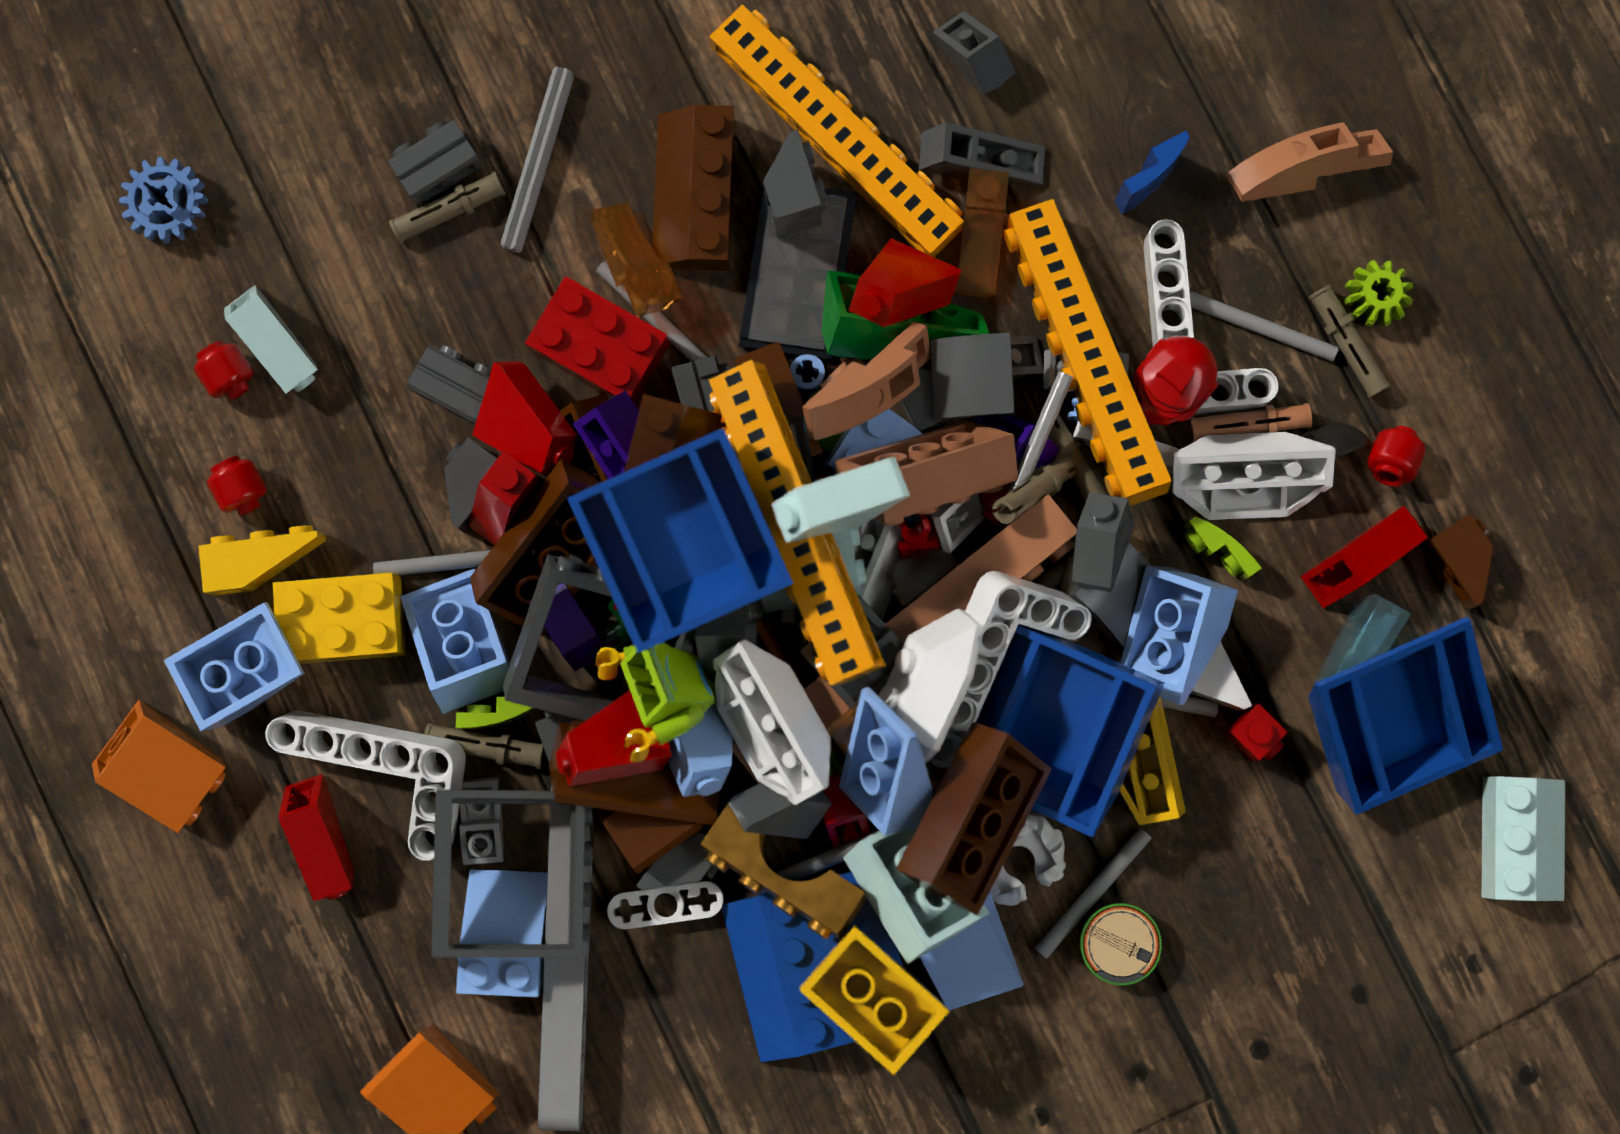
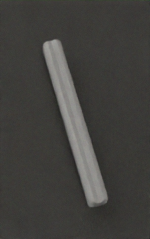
(537, 159)

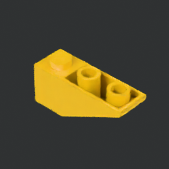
(248, 563)

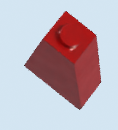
(903, 285)
(523, 419)
(501, 497)
(1364, 557)
(597, 749)
(316, 838)

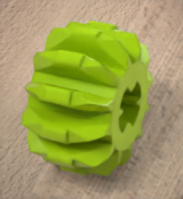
(1366, 297)

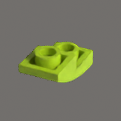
(1209, 538)
(481, 717)

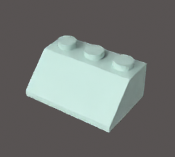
(1523, 838)
(911, 914)

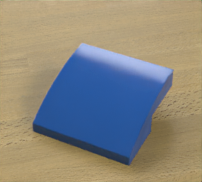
(1154, 172)

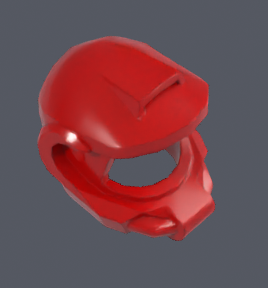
(1175, 379)

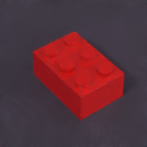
(597, 341)

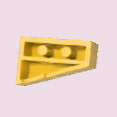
(1152, 779)

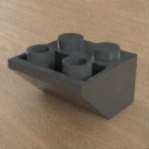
(790, 190)

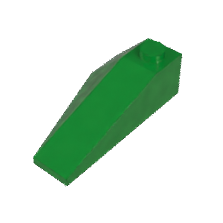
(853, 336)

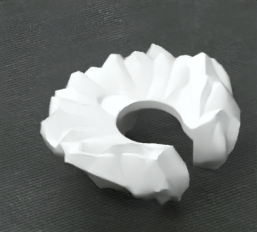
(1048, 851)

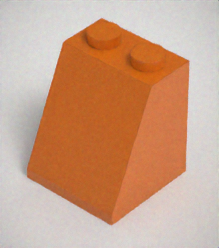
(158, 768)
(431, 1088)

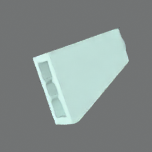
(270, 340)
(840, 501)

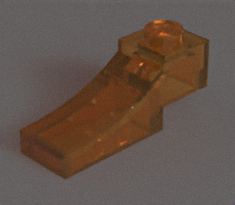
(982, 232)
(633, 261)

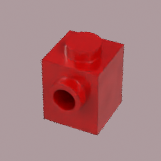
(1256, 734)

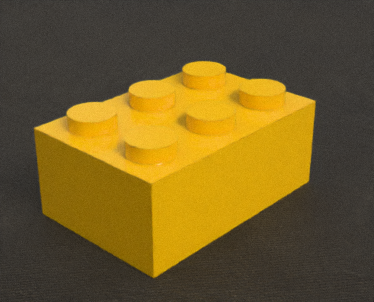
(342, 617)
(874, 999)

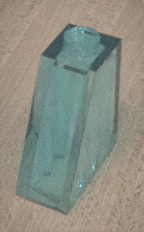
(1366, 634)

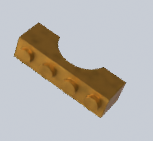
(826, 901)

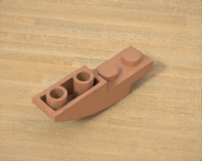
(1299, 160)
(869, 390)

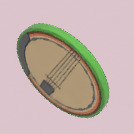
(1120, 944)

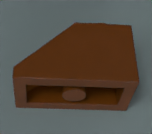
(1463, 558)

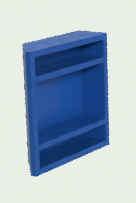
(680, 540)
(1075, 716)
(1406, 717)
(774, 959)

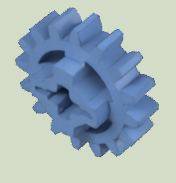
(175, 187)

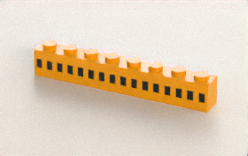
(836, 132)
(1087, 353)
(819, 576)

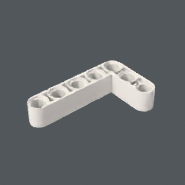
(1178, 299)
(1019, 604)
(383, 759)

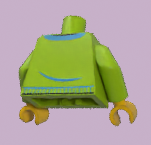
(666, 688)

